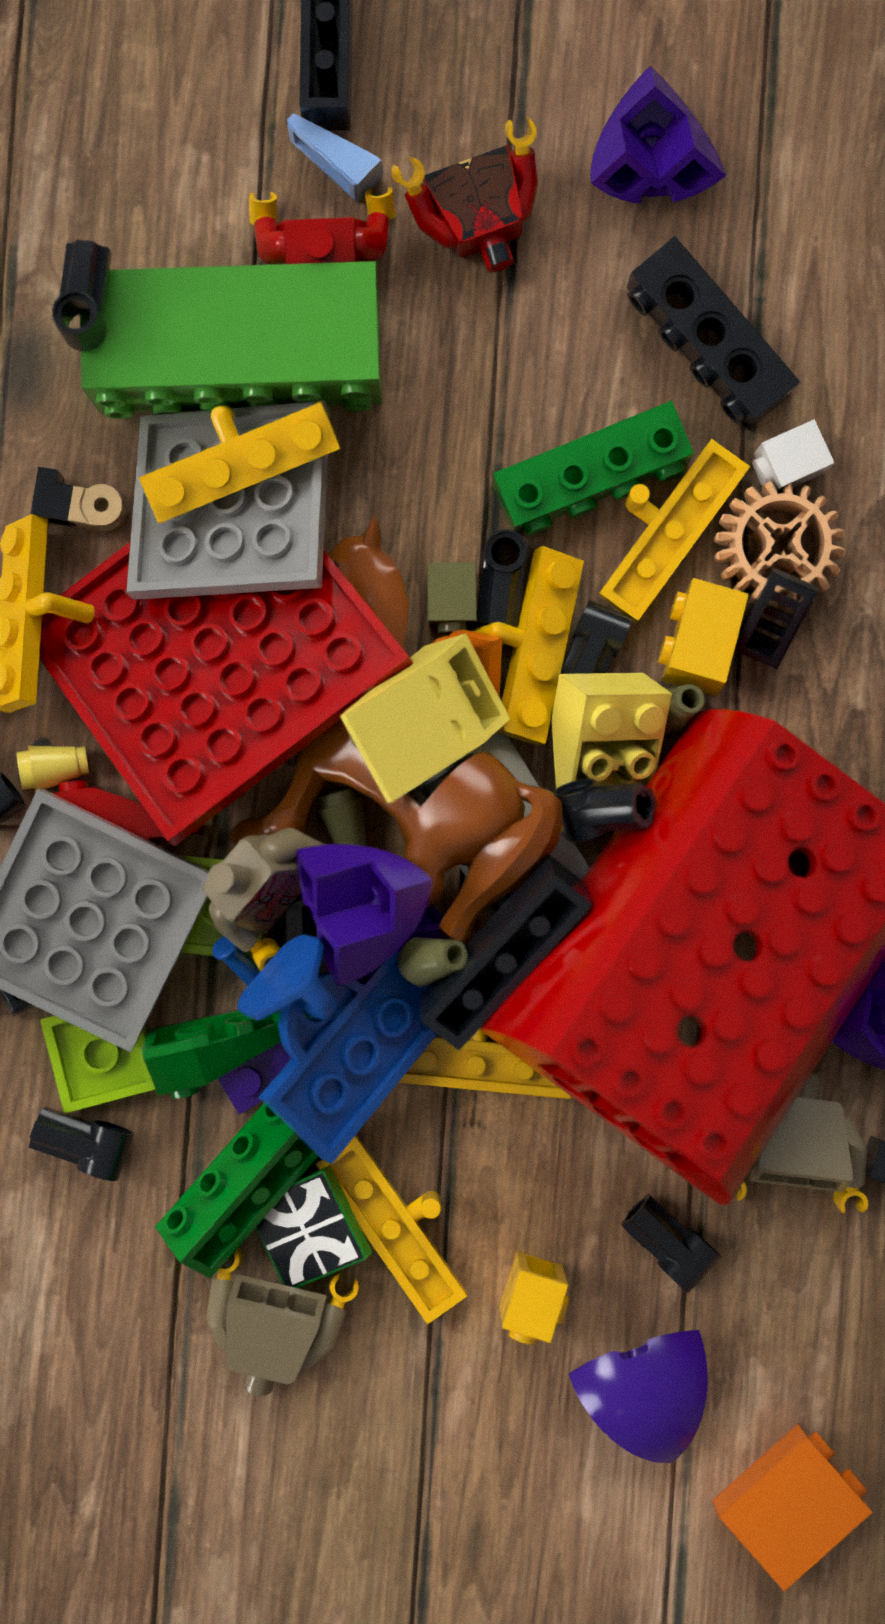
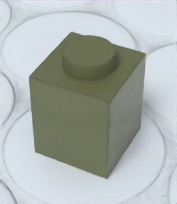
(451, 596)

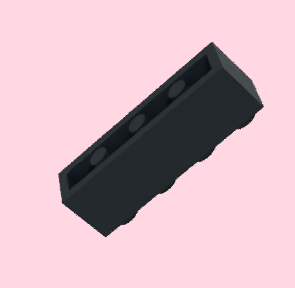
(326, 63)
(505, 952)

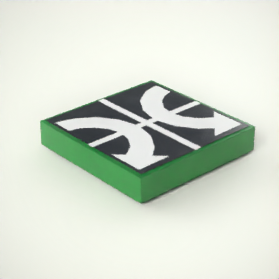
(312, 1231)

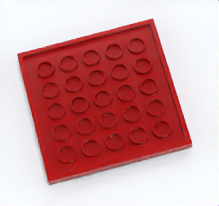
(212, 688)

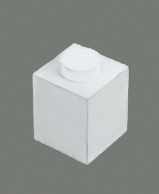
(792, 457)

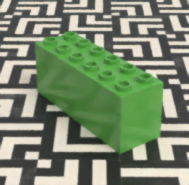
(237, 338)

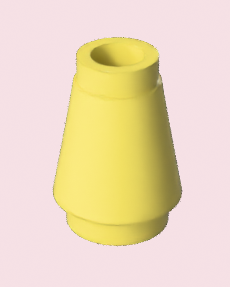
(50, 765)

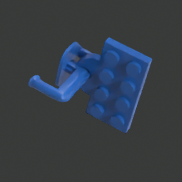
(344, 1055)

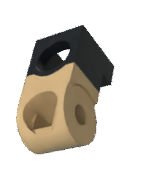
(90, 508)

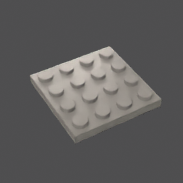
(239, 543)
(92, 918)

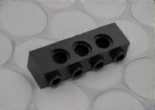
(677, 271)

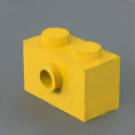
(703, 636)
(533, 1299)

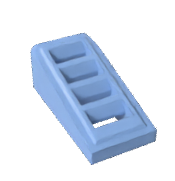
(339, 159)

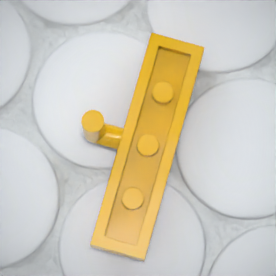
(239, 460)
(671, 529)
(22, 610)
(538, 644)
(478, 1066)
(395, 1231)

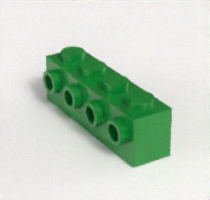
(593, 468)
(235, 1192)

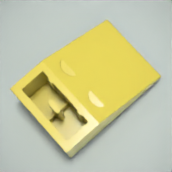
(425, 716)
(608, 727)

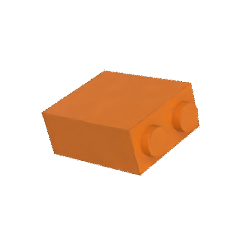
(793, 1505)

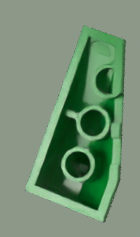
(205, 1048)

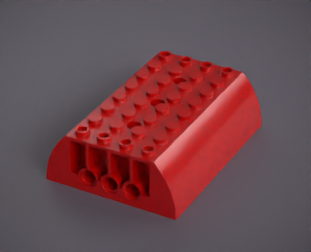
(661, 948)

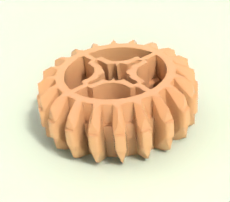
(796, 560)

